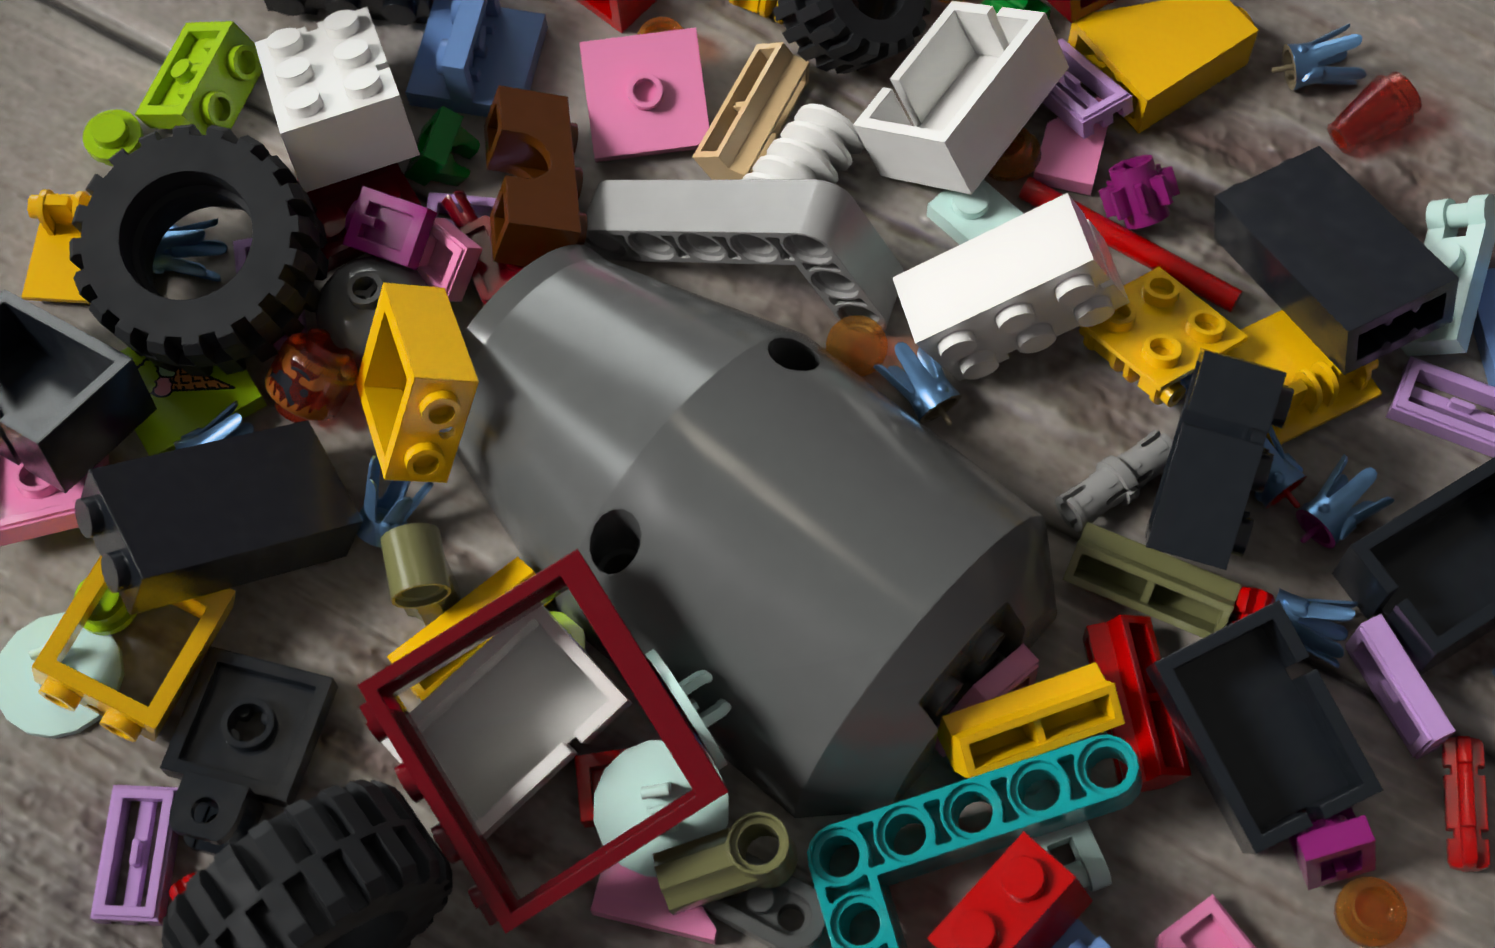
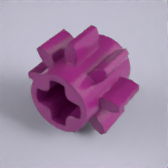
(1139, 192)

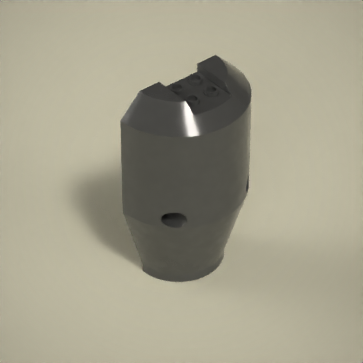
(751, 521)

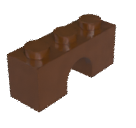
(538, 208)

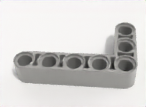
(751, 223)

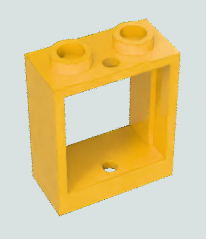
(416, 383)
(121, 713)

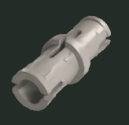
(1115, 481)

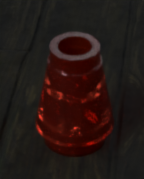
(1377, 111)

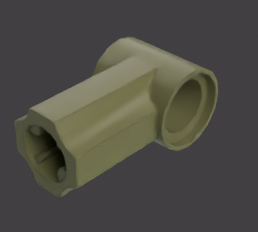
(419, 571)
(717, 863)

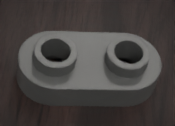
(758, 911)

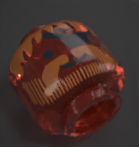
(311, 377)

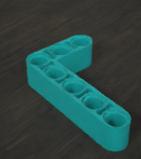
(945, 843)

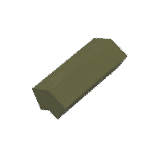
(1151, 581)

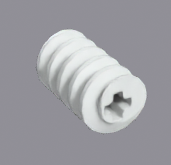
(810, 147)

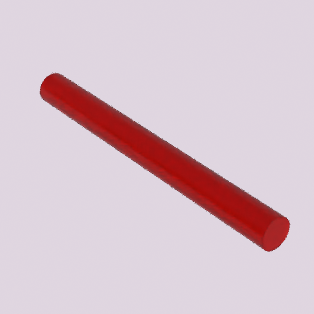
(1144, 251)

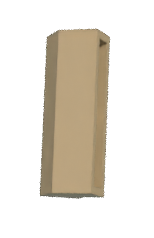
(753, 112)

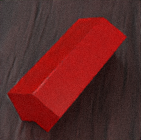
(1123, 652)

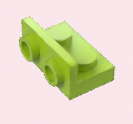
(203, 78)

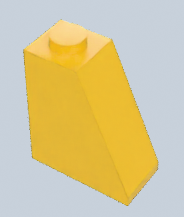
(1166, 50)

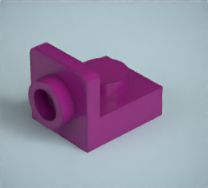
(388, 227)
(1335, 849)

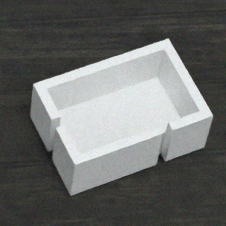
(967, 94)
(335, 99)
(1011, 289)
(512, 713)

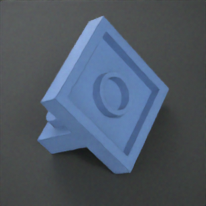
(471, 51)

